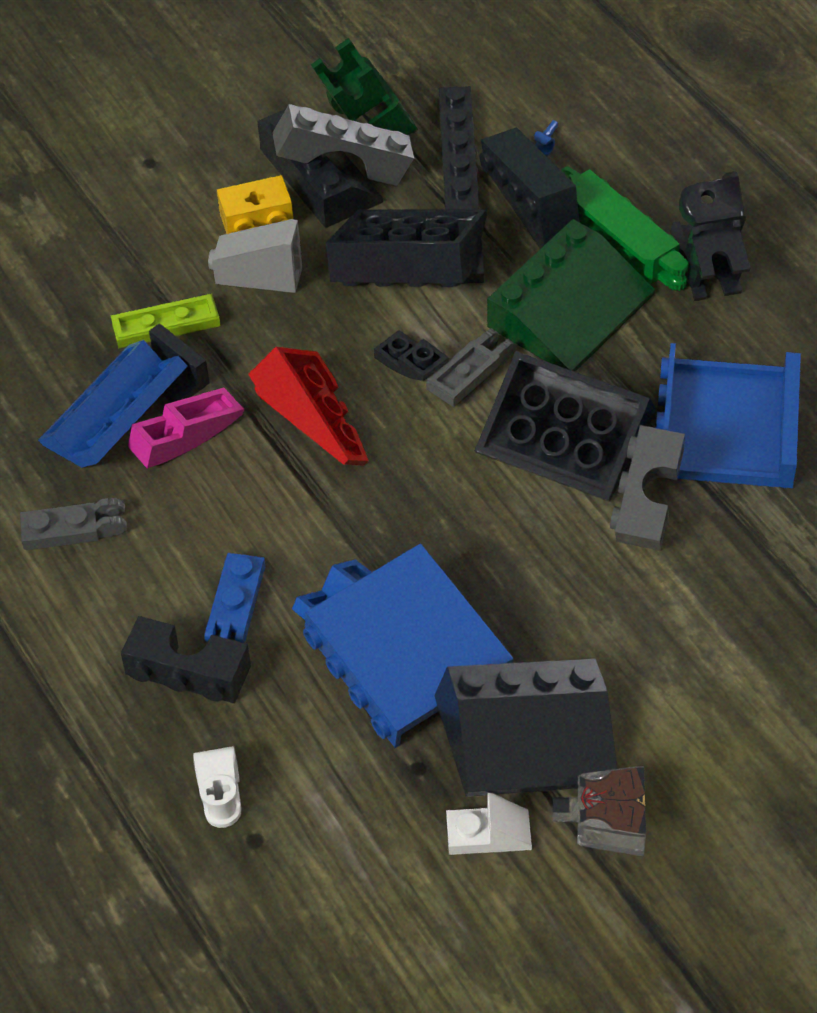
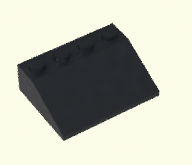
(406, 247)
(563, 426)
(526, 724)

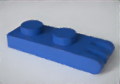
(236, 596)

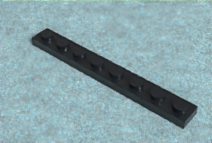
(460, 159)

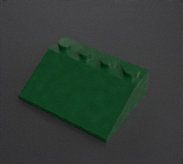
(568, 298)

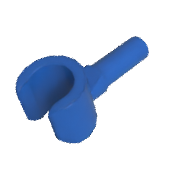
(545, 142)

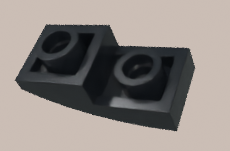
(410, 358)

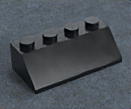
(327, 184)

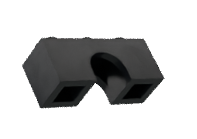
(213, 672)

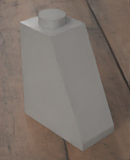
(259, 257)

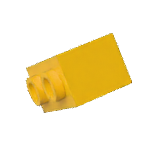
(254, 204)

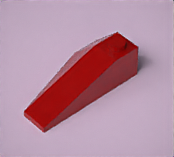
(303, 392)

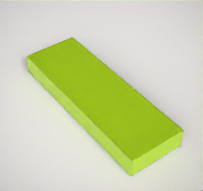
(177, 317)

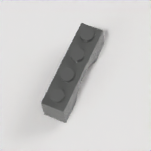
(309, 133)

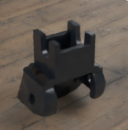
(713, 236)

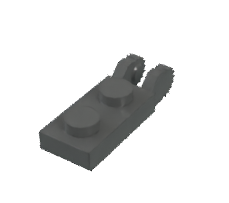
(469, 367)
(72, 524)

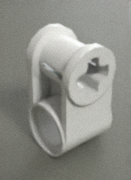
(218, 785)

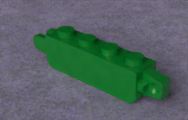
(629, 231)

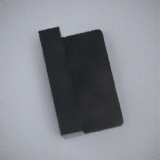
(193, 377)

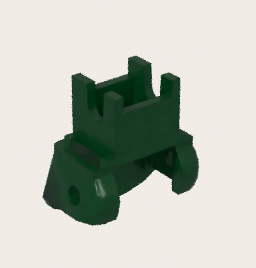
(357, 87)

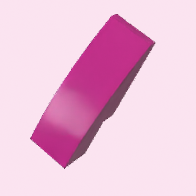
(183, 426)

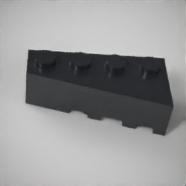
(530, 183)

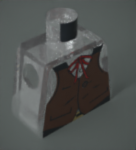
(607, 810)

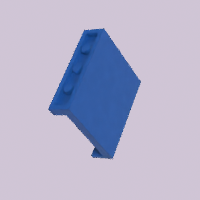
(734, 419)
(397, 637)

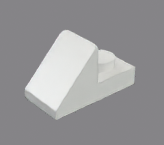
(491, 829)

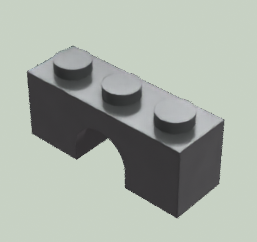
(653, 455)

